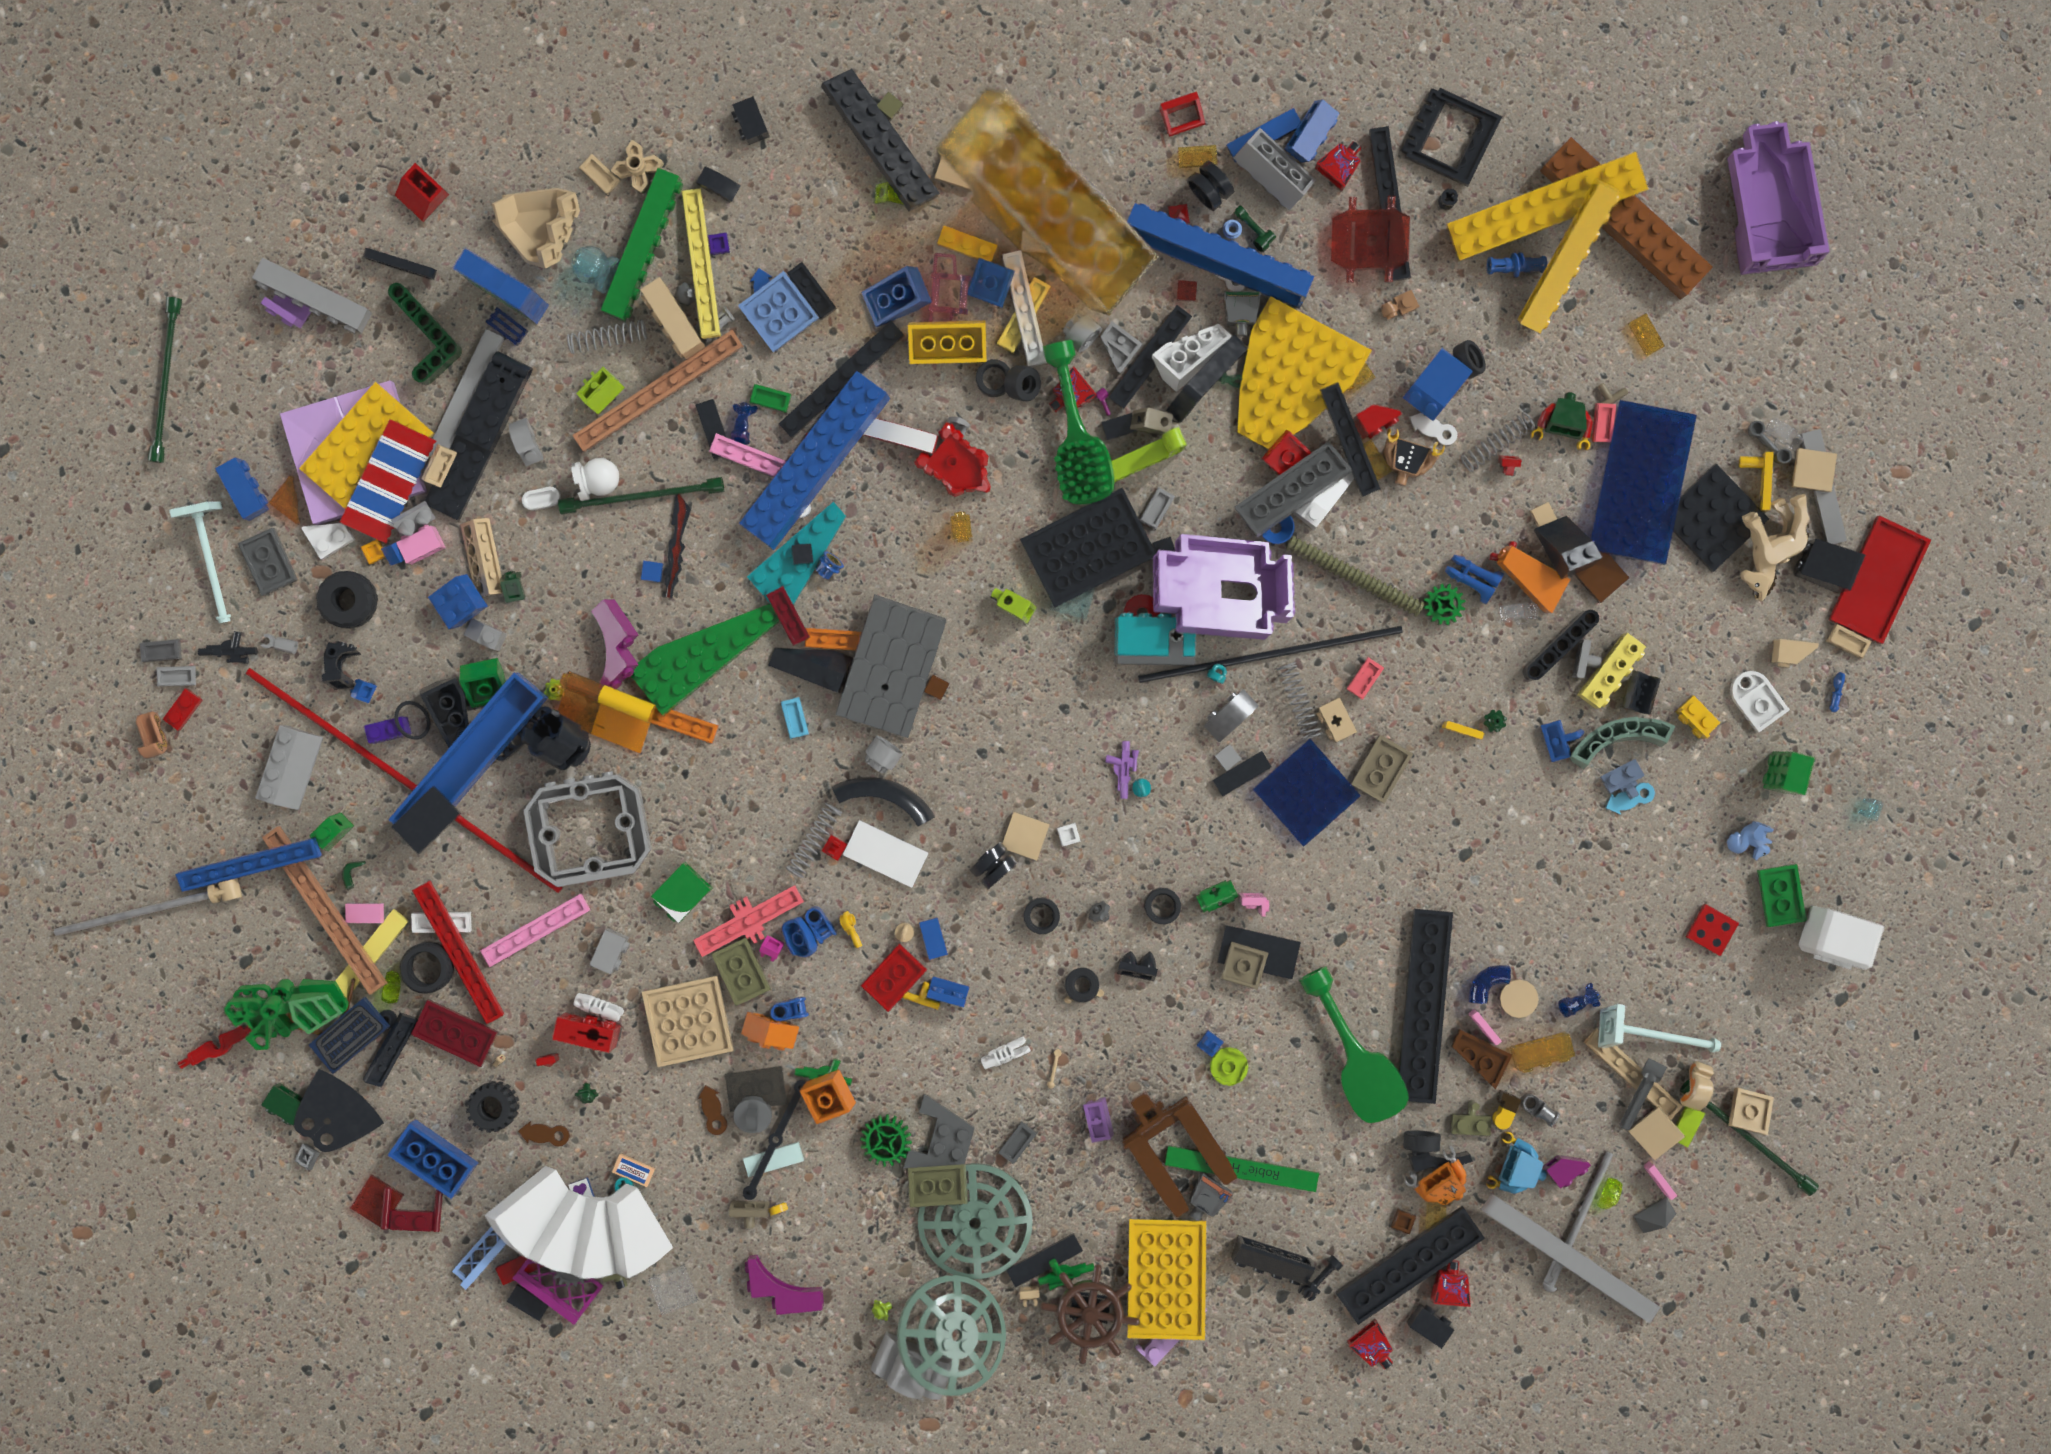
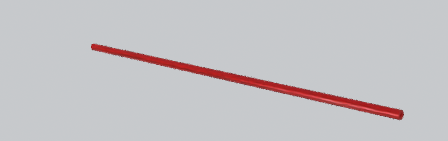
(393, 773)

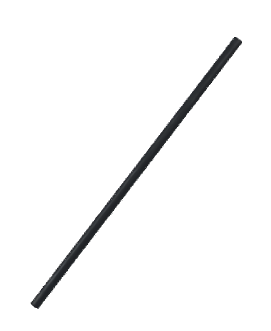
(1271, 654)

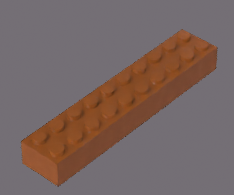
(1637, 228)

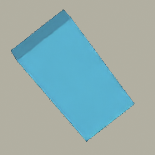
(794, 717)

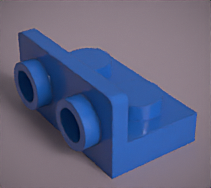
(948, 991)

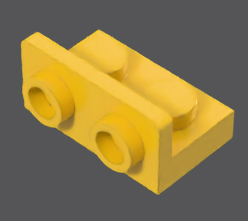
(1697, 717)

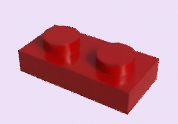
(182, 709)

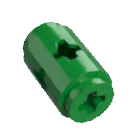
(1209, 899)

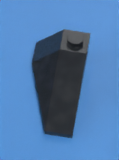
(817, 666)
(447, 707)

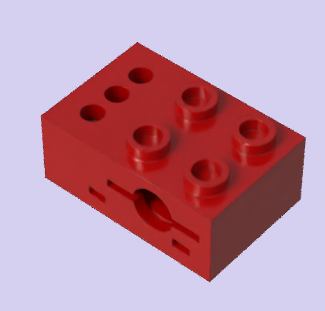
(587, 1032)

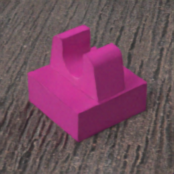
(771, 947)

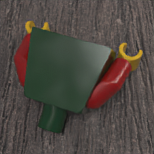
(1566, 419)

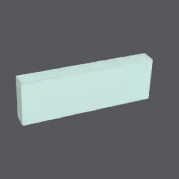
(781, 1157)

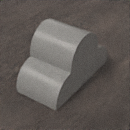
(890, 1367)

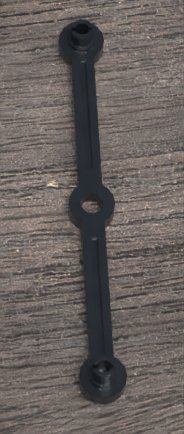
(750, 1192)

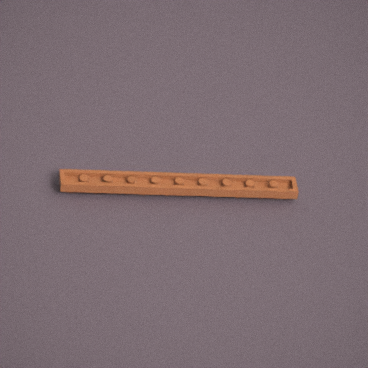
(658, 391)
(329, 917)

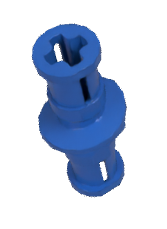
(1516, 264)

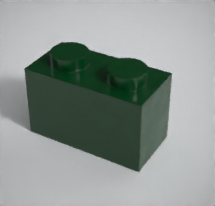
(283, 1103)

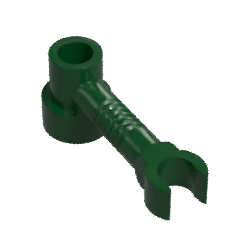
(1264, 238)

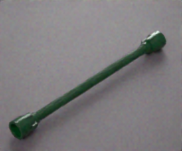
(156, 451)
(570, 505)
(1804, 1182)

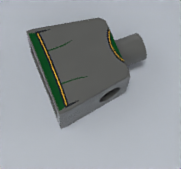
(1241, 310)

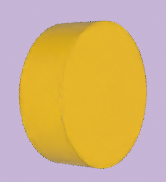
(778, 1208)

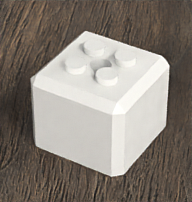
(1840, 938)

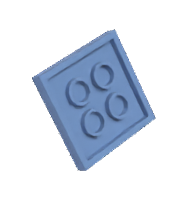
(778, 311)

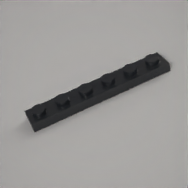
(1144, 364)
(1349, 439)

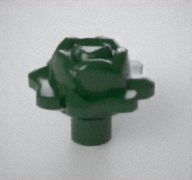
(1495, 720)
(586, 1094)

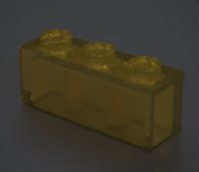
(1542, 1052)

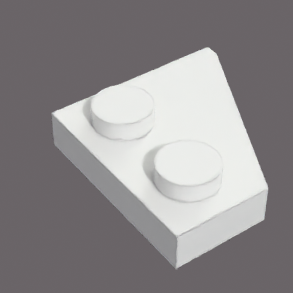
(328, 538)

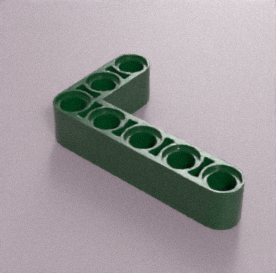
(429, 330)

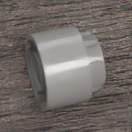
(1082, 331)
(882, 754)

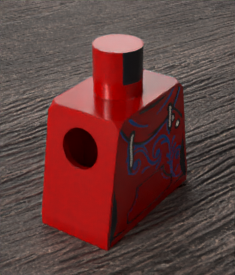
(1339, 164)
(1082, 392)
(1451, 1286)
(1372, 1345)

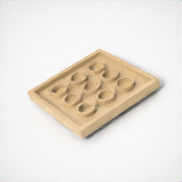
(687, 1021)

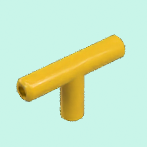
(921, 999)

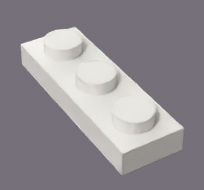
(421, 924)

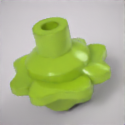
(554, 690)
(880, 1310)

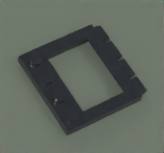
(1475, 148)

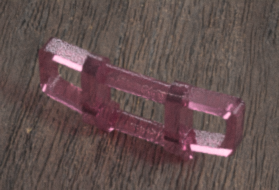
(965, 279)

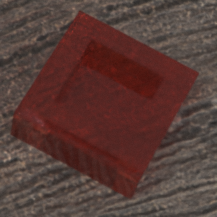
(1186, 290)

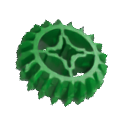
(871, 1149)

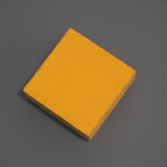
(373, 551)

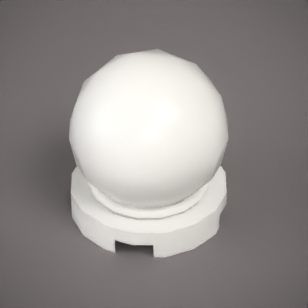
(596, 477)

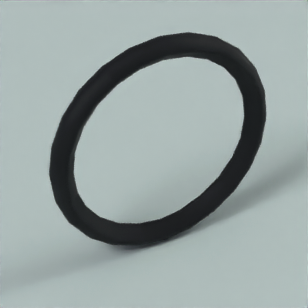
(426, 716)

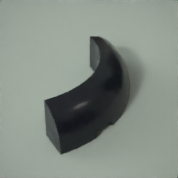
(887, 790)

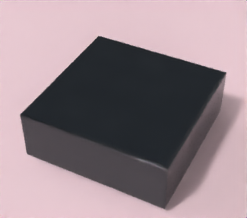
(802, 554)

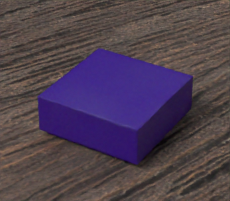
(718, 243)

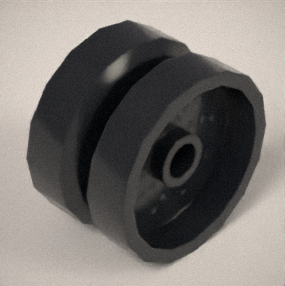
(1210, 185)
(995, 867)

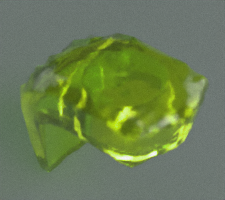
(391, 990)
(1610, 1194)

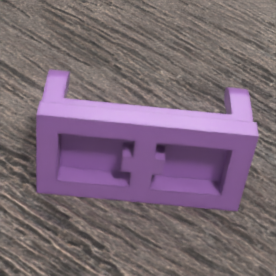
(1098, 1120)

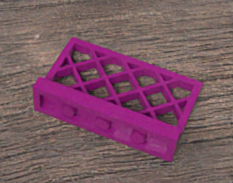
(550, 1298)

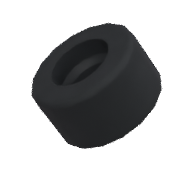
(1014, 381)

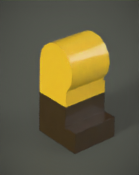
(1506, 1111)

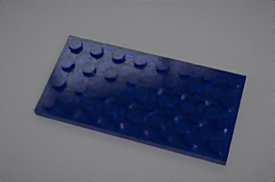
(1642, 482)

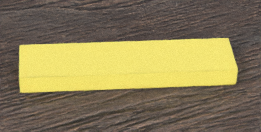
(1011, 335)

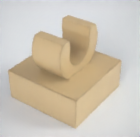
(1029, 1292)

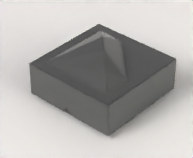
(307, 1156)

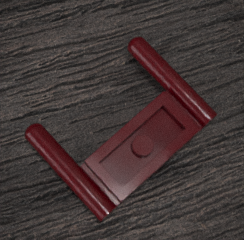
(411, 1219)

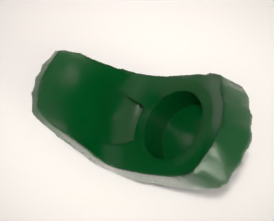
(346, 874)

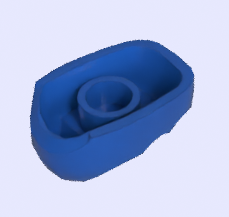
(799, 937)

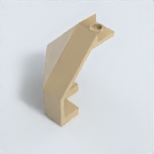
(537, 223)

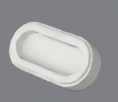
(541, 498)

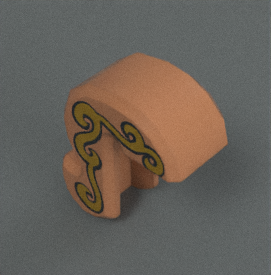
(151, 735)

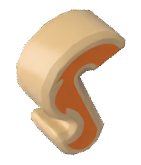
(1700, 1086)

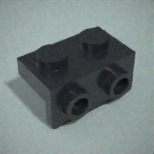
(1641, 692)

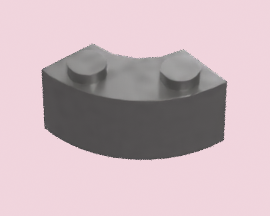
(1231, 715)

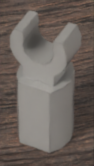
(281, 644)

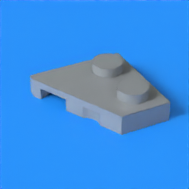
(1119, 345)

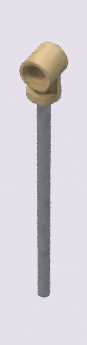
(227, 890)

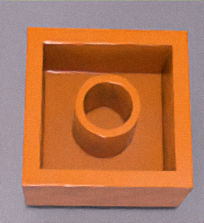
(827, 1097)

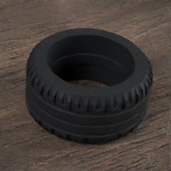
(412, 981)

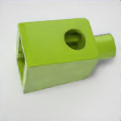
(1019, 608)

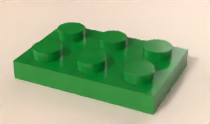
(1781, 895)

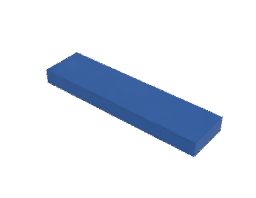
(1274, 128)

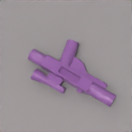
(1121, 767)

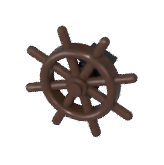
(1091, 1310)

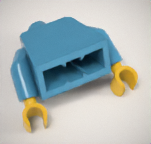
(1520, 1168)

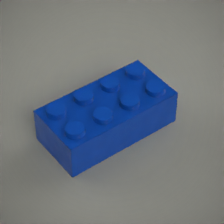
(433, 1158)

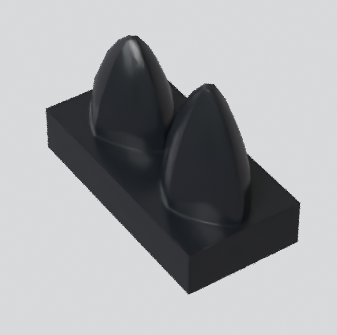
(1146, 969)

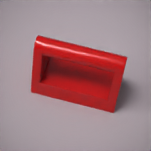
(1178, 104)

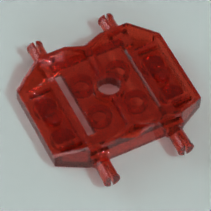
(1369, 224)

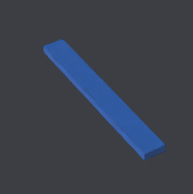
(248, 864)

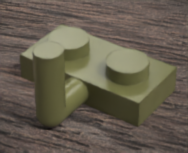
(1470, 1123)

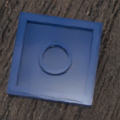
(990, 282)

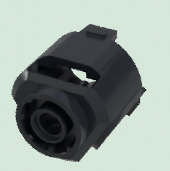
(557, 740)

